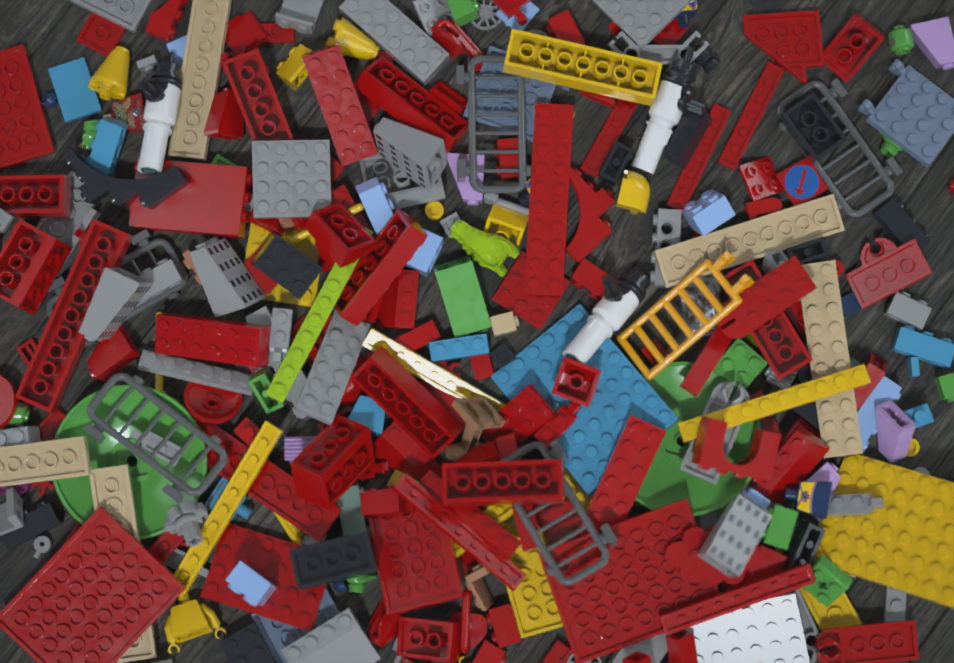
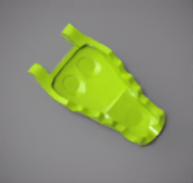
(486, 248)

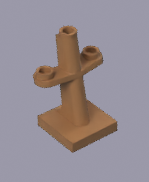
(478, 416)

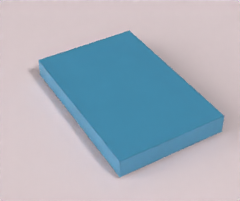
(72, 90)

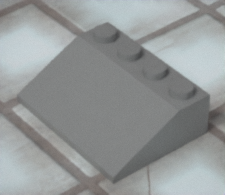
(400, 188)
(334, 642)

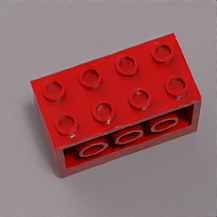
(29, 266)
(332, 462)

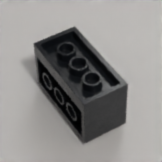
(333, 560)

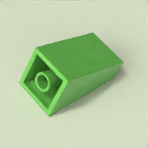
(462, 297)

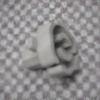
(187, 521)

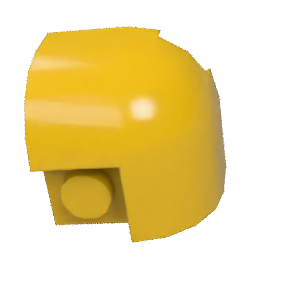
(633, 192)

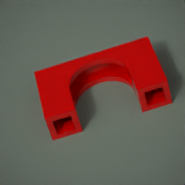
(710, 454)
(680, 650)

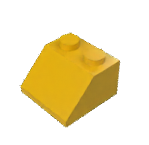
(293, 69)
(507, 224)

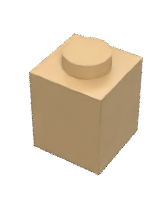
(504, 324)

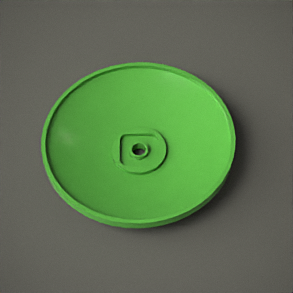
(664, 479)
(147, 483)

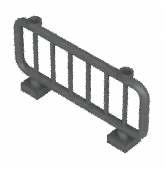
(890, 165)
(471, 170)
(145, 245)
(178, 484)
(600, 539)

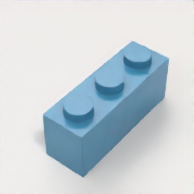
(107, 145)
(924, 346)
(459, 348)

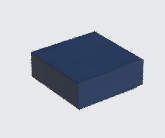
(850, 304)

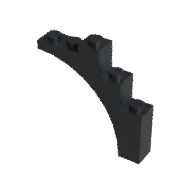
(98, 185)

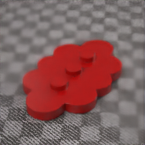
(693, 568)

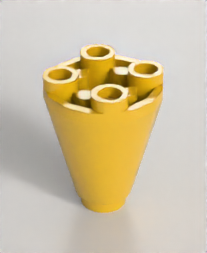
(352, 41)
(112, 75)

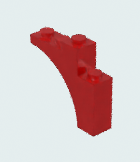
(592, 206)

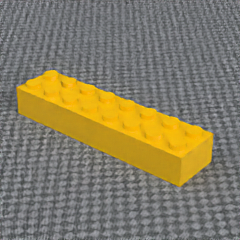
(582, 67)

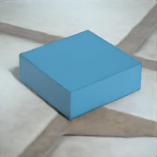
(913, 367)

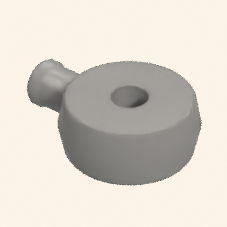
(42, 549)

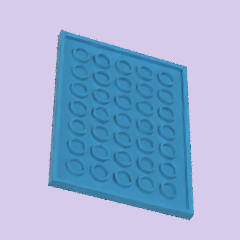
(618, 395)

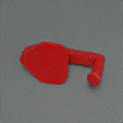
(455, 40)
(472, 624)
(385, 625)

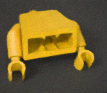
(190, 621)

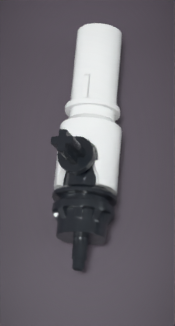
(666, 111)
(160, 113)
(610, 313)

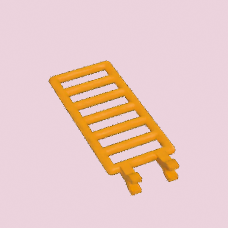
(733, 291)

